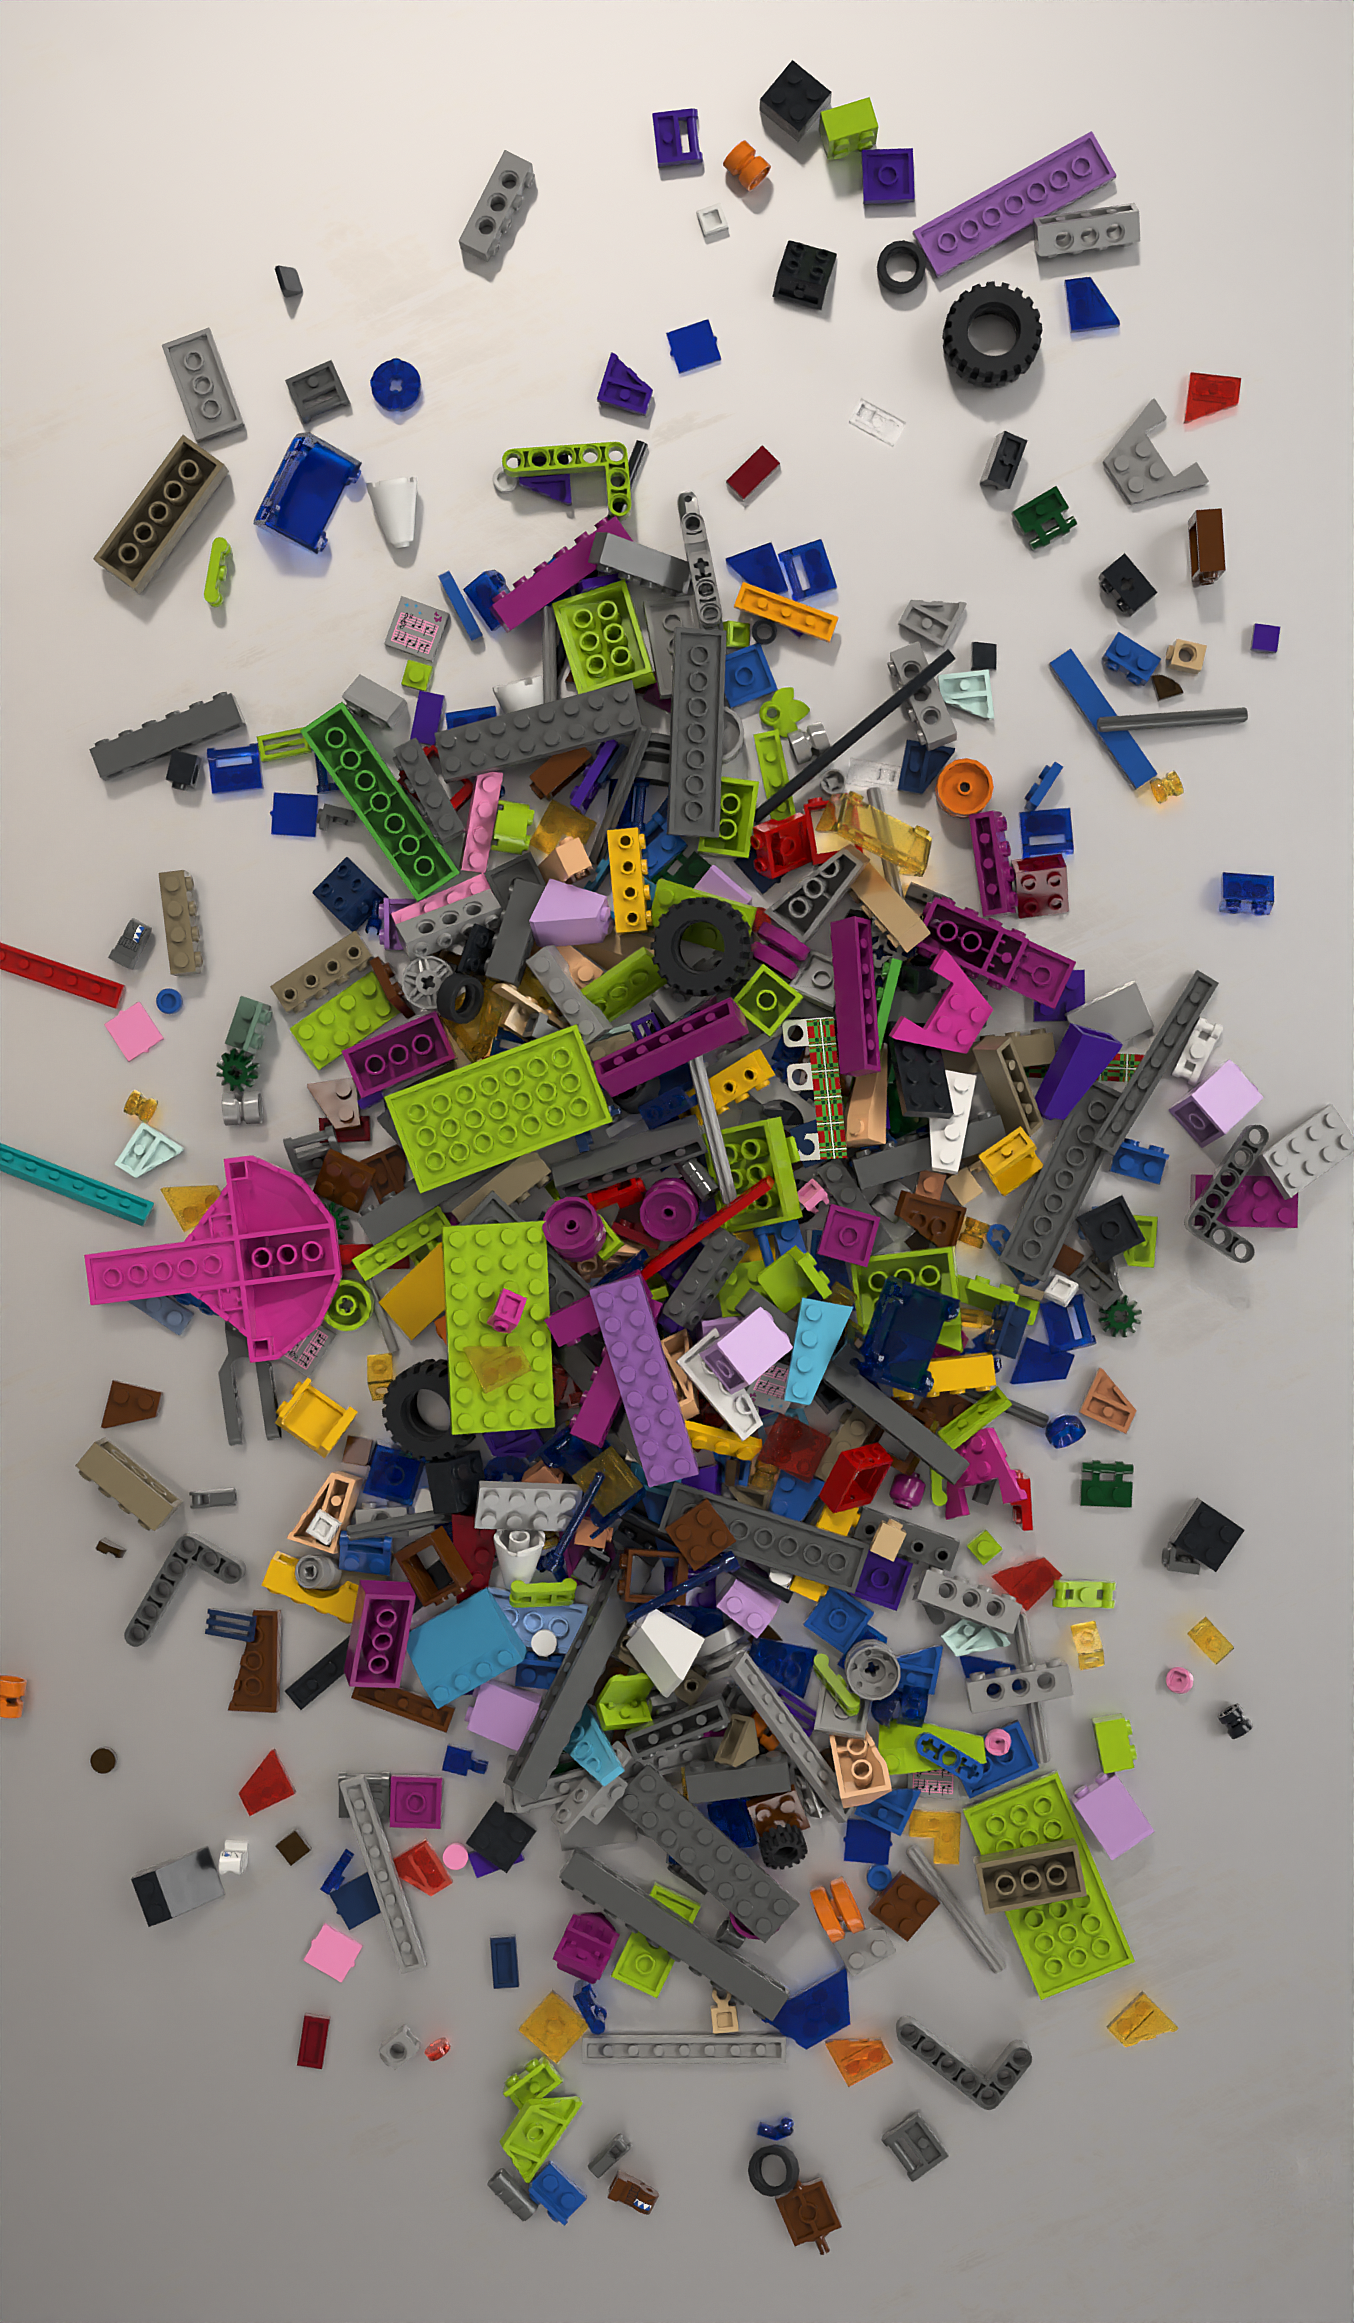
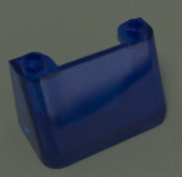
(306, 491)
(905, 1335)

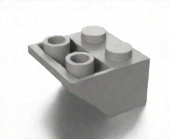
(375, 701)

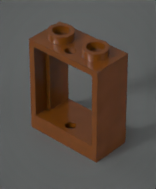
(1206, 546)
(559, 772)
(911, 1462)
(680, 1574)
(418, 1575)

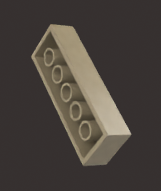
(161, 514)

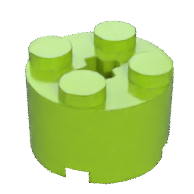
(511, 827)
(360, 1311)

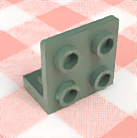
(248, 1025)

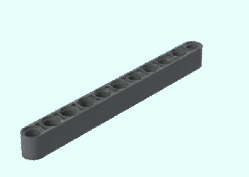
(873, 1402)

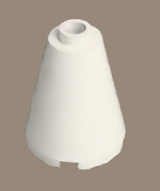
(395, 508)
(520, 694)
(518, 1553)

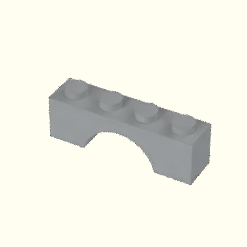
(555, 977)
(781, 1092)

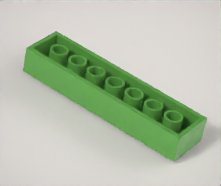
(380, 801)

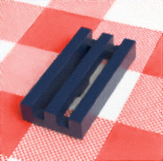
(212, 1622)

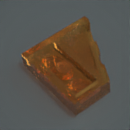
(858, 2057)

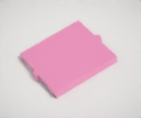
(134, 1031)
(333, 1952)

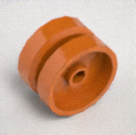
(960, 803)
(838, 1909)

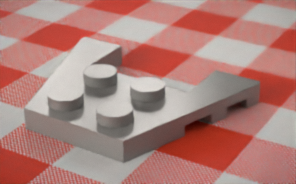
(1139, 467)

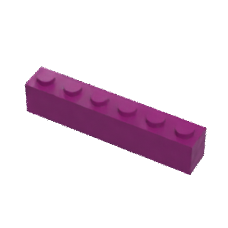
(551, 579)
(855, 996)
(671, 1047)
(603, 1399)

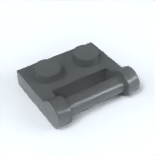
(313, 384)
(309, 1162)
(380, 1798)
(921, 2141)

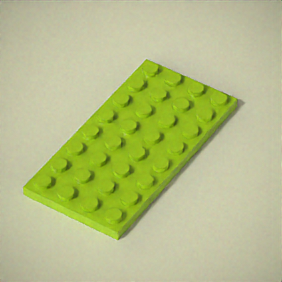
(498, 1108)
(476, 1267)
(1061, 1939)

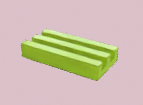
(300, 751)

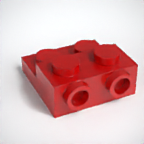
(781, 845)
(623, 1194)
(1023, 1510)

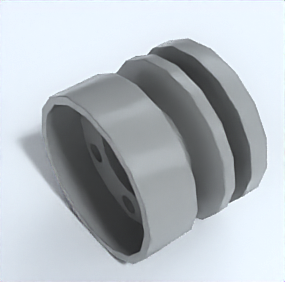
(413, 979)
(722, 1649)
(874, 1684)

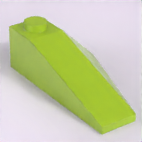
(899, 1751)

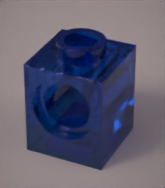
(912, 1706)

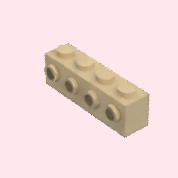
(888, 908)

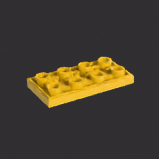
(418, 1296)

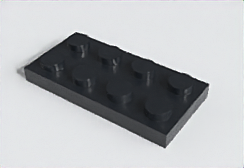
(920, 1078)

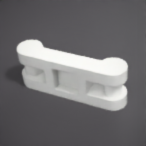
(1196, 1050)

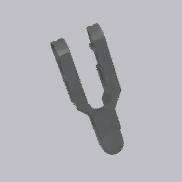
(700, 562)
(237, 1348)

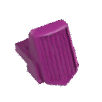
(586, 1946)

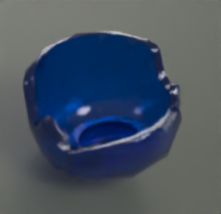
(1064, 1430)
(883, 1709)

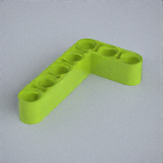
(577, 465)

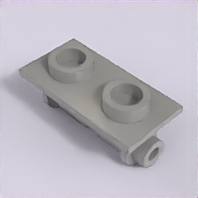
(812, 1803)

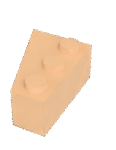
(567, 862)
(686, 1391)
(338, 1499)

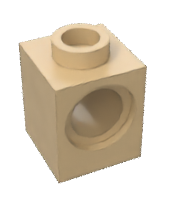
(1196, 651)
(963, 1186)
(888, 1539)

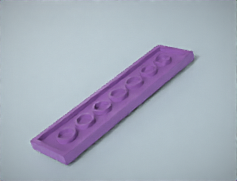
(1013, 204)
(644, 1380)

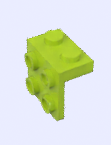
(793, 1278)
(624, 1702)

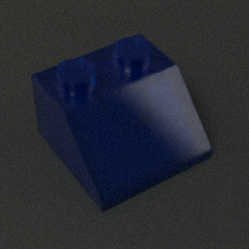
(392, 1473)

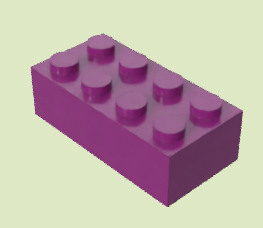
(399, 1054)
(1253, 1203)
(379, 1634)

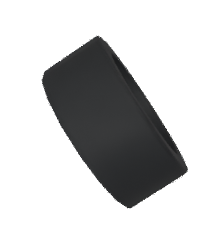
(901, 247)
(447, 995)
(646, 1093)
(755, 2172)

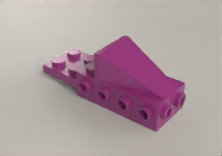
(994, 953)

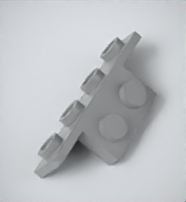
(591, 1797)

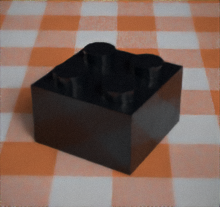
(795, 100)
(455, 1481)
(1206, 1534)

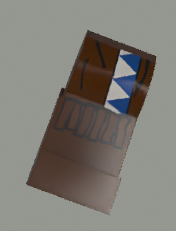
(632, 2192)

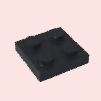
(1110, 1229)
(501, 1837)

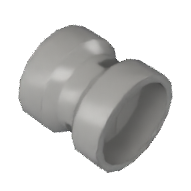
(832, 782)

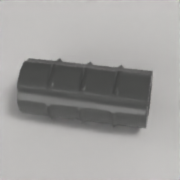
(698, 1178)
(512, 2194)

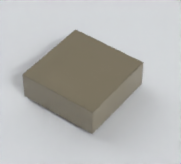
(1029, 1292)

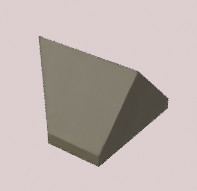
(750, 1495)
(738, 1742)

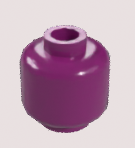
(907, 1490)

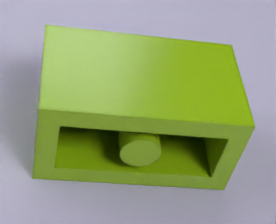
(1113, 1743)

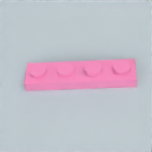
(481, 822)
(458, 892)

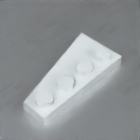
(948, 1135)
(736, 1408)

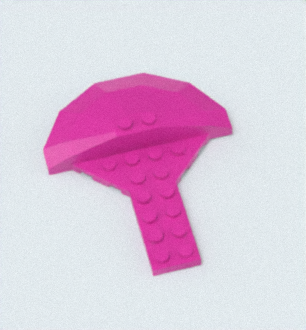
(256, 1258)

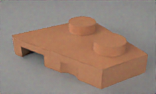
(1107, 1403)

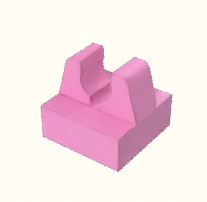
(811, 1195)

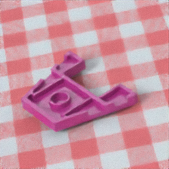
(955, 1018)
(986, 1464)

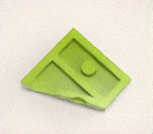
(1144, 1253)

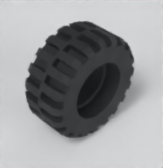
(1000, 302)
(668, 950)
(405, 1421)

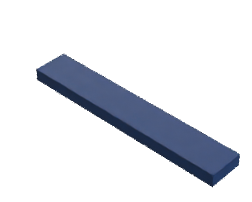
(1093, 706)

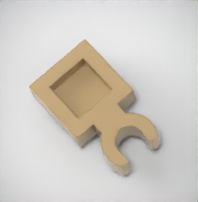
(724, 2014)

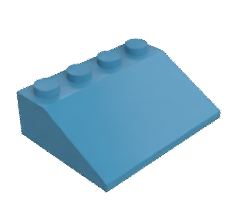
(464, 1647)

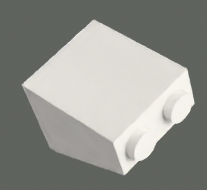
(663, 1649)

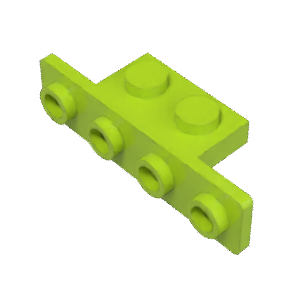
(985, 1296)

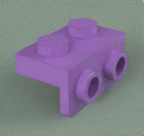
(389, 935)

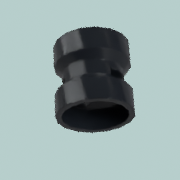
(1235, 1721)

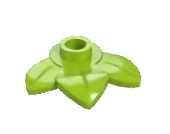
(788, 711)

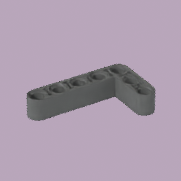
(1223, 1194)
(174, 1580)
(962, 2067)

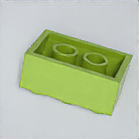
(736, 820)

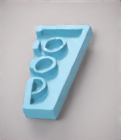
(814, 1342)
(592, 1749)

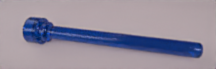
(555, 1560)
(727, 1563)

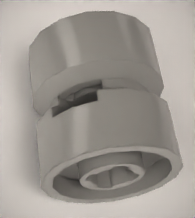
(808, 743)
(242, 1108)
(887, 1202)
(318, 1572)

